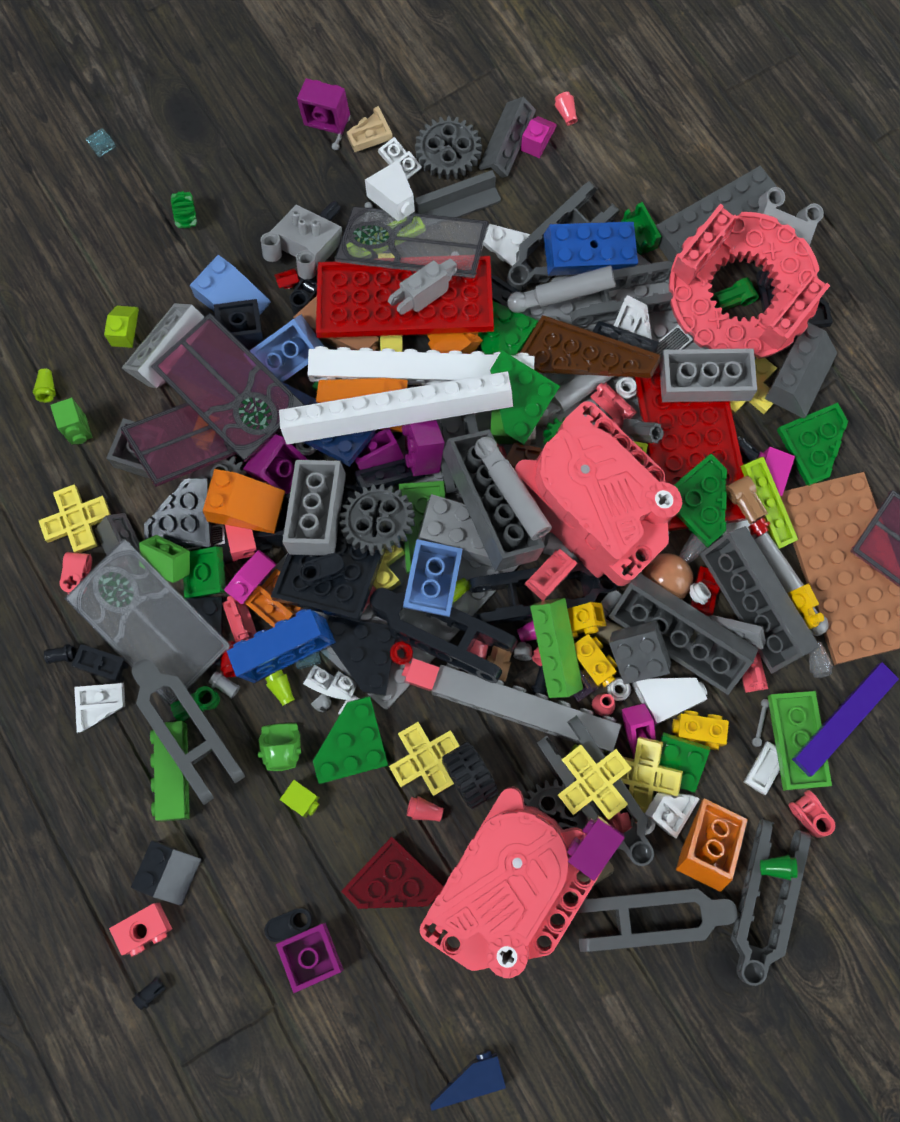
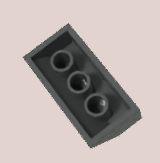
(803, 371)

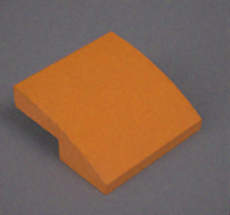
(265, 607)

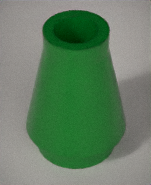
(780, 867)

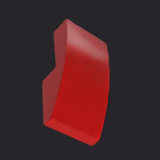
(706, 577)

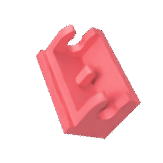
(240, 542)
(550, 574)

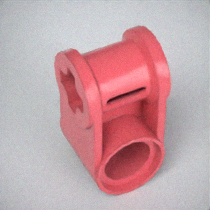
(75, 569)
(811, 813)

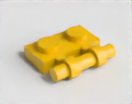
(804, 601)

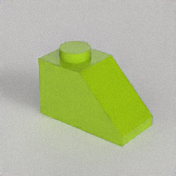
(121, 326)

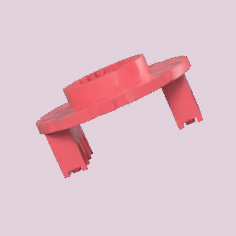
(768, 244)

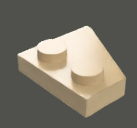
(369, 131)

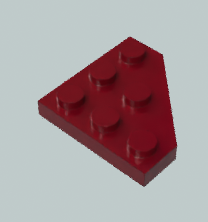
(392, 881)

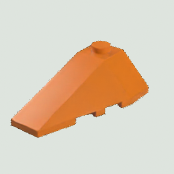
(449, 342)
(348, 388)

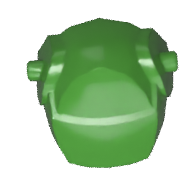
(280, 746)

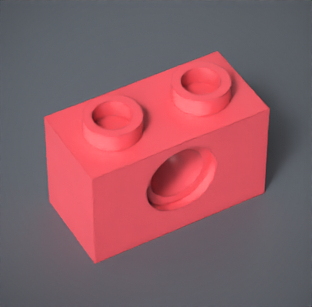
(126, 933)

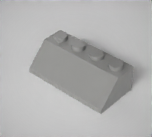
(166, 334)

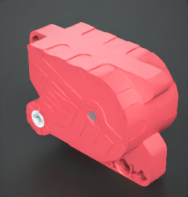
(602, 495)
(508, 890)

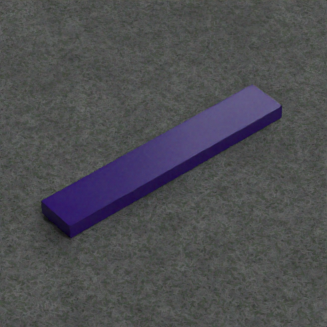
(845, 719)

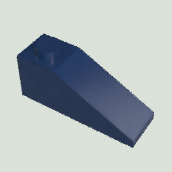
(476, 1079)

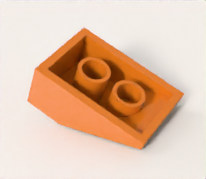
(242, 502)
(712, 845)

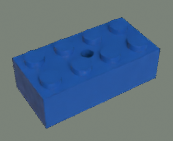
(589, 246)
(280, 646)

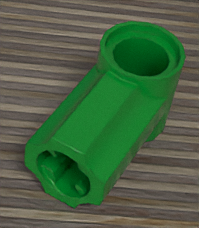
(741, 293)
(182, 715)

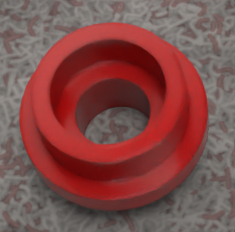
(759, 527)
(408, 653)

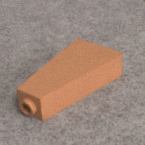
(353, 343)

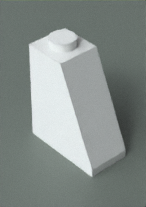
(391, 191)
(669, 696)

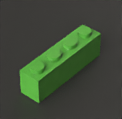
(556, 647)
(169, 782)

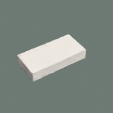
(764, 769)

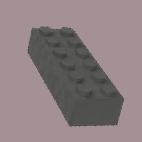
(736, 197)
(493, 518)
(759, 598)
(687, 633)

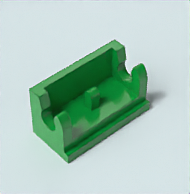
(646, 232)

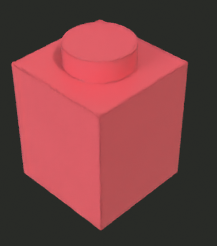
(420, 674)

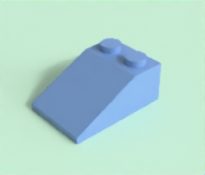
(224, 284)
(287, 348)
(432, 578)

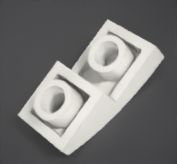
(393, 152)
(334, 686)

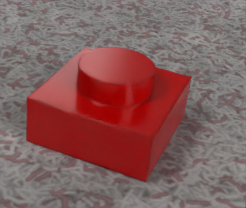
(287, 279)

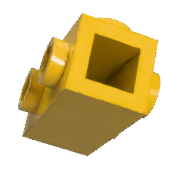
(586, 618)
(594, 661)
(702, 730)

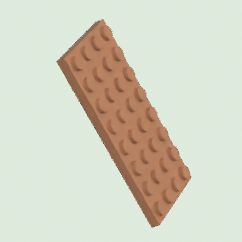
(850, 593)

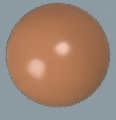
(670, 573)

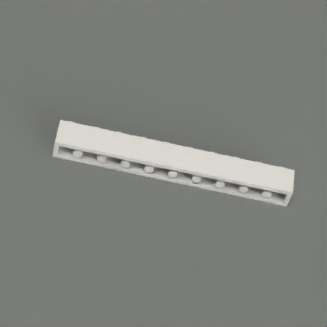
(407, 365)
(396, 408)

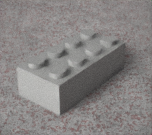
(708, 375)
(314, 507)
(451, 525)

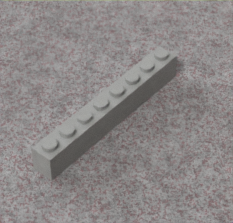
(522, 707)

